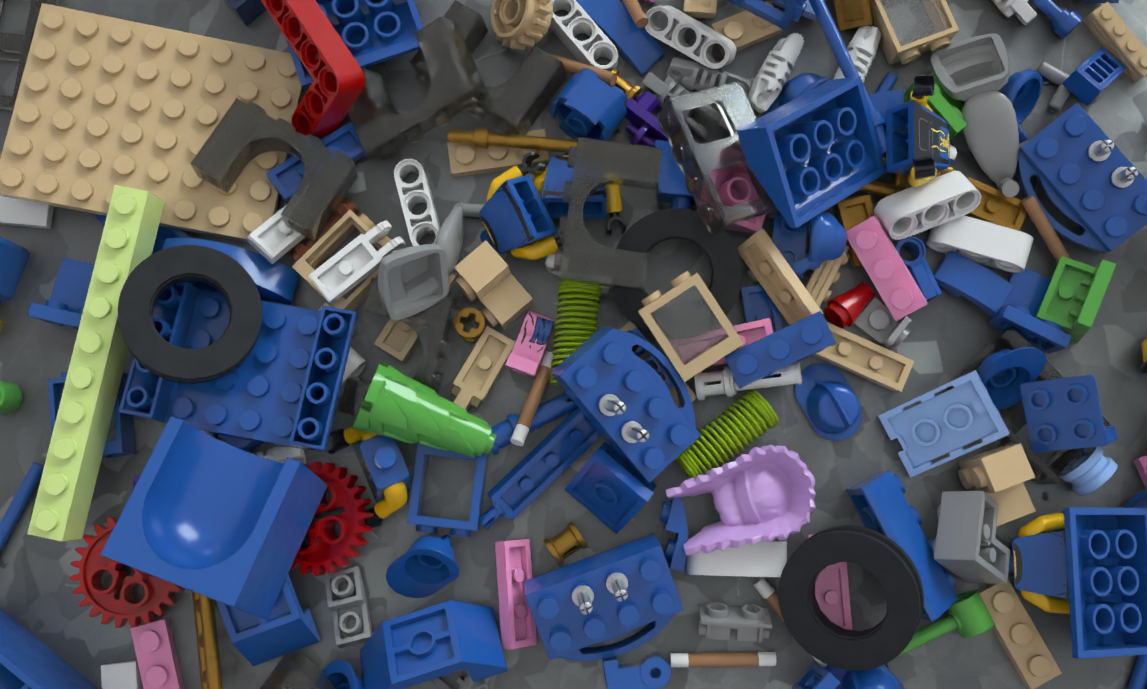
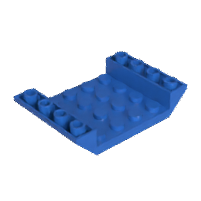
(275, 396)

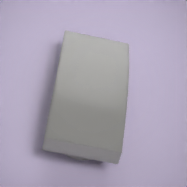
(349, 606)

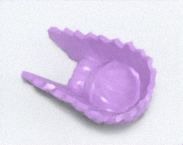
(757, 499)

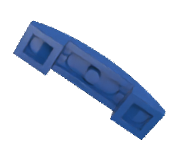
(634, 43)
(272, 280)

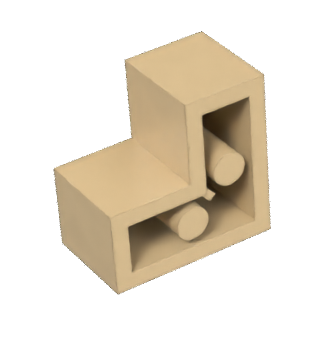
(489, 280)
(1001, 476)

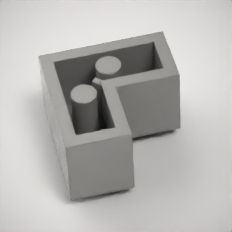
(968, 539)

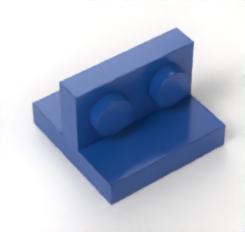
(610, 488)

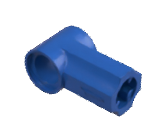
(919, 267)

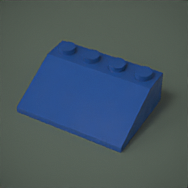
(370, 30)
(814, 149)
(1107, 580)

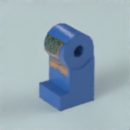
(648, 673)

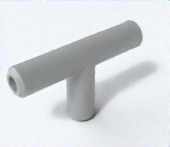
(1057, 77)

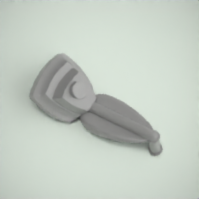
(975, 73)
(416, 272)

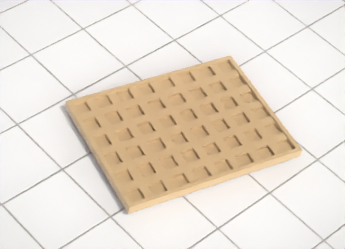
(132, 110)

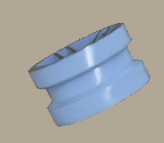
(1088, 470)

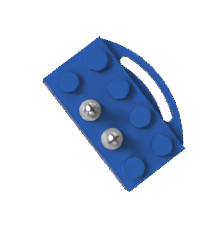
(1085, 181)
(629, 400)
(604, 601)

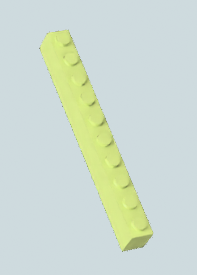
(94, 370)

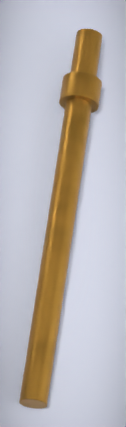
(484, 138)

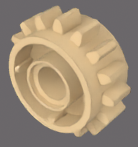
(520, 21)

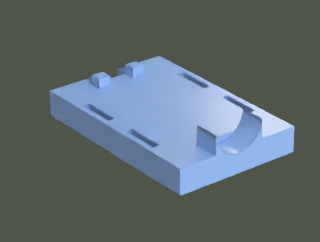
(944, 423)

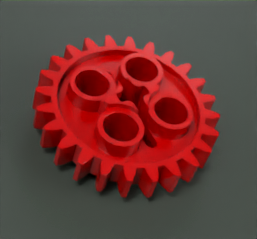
(326, 548)
(104, 600)

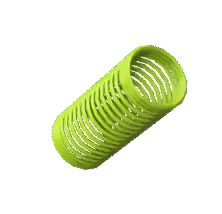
(576, 333)
(734, 435)

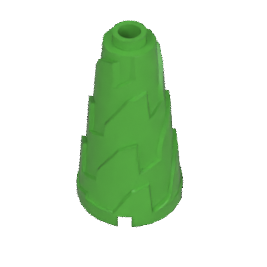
(416, 414)

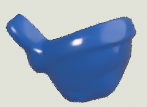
(1023, 92)
(826, 242)

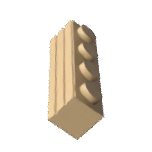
(1118, 40)
(822, 278)

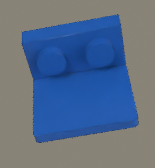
(68, 295)
(1021, 309)
(1065, 414)

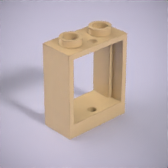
(328, 244)

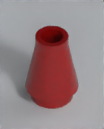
(847, 307)

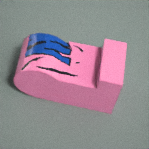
(530, 344)

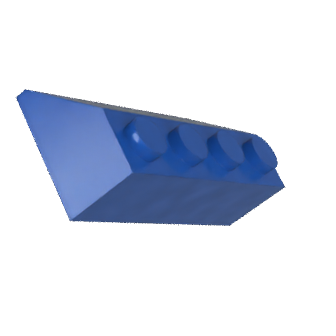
(884, 509)

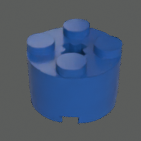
(589, 107)

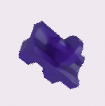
(643, 124)

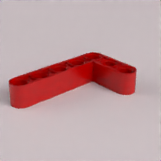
(327, 59)

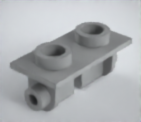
(750, 622)

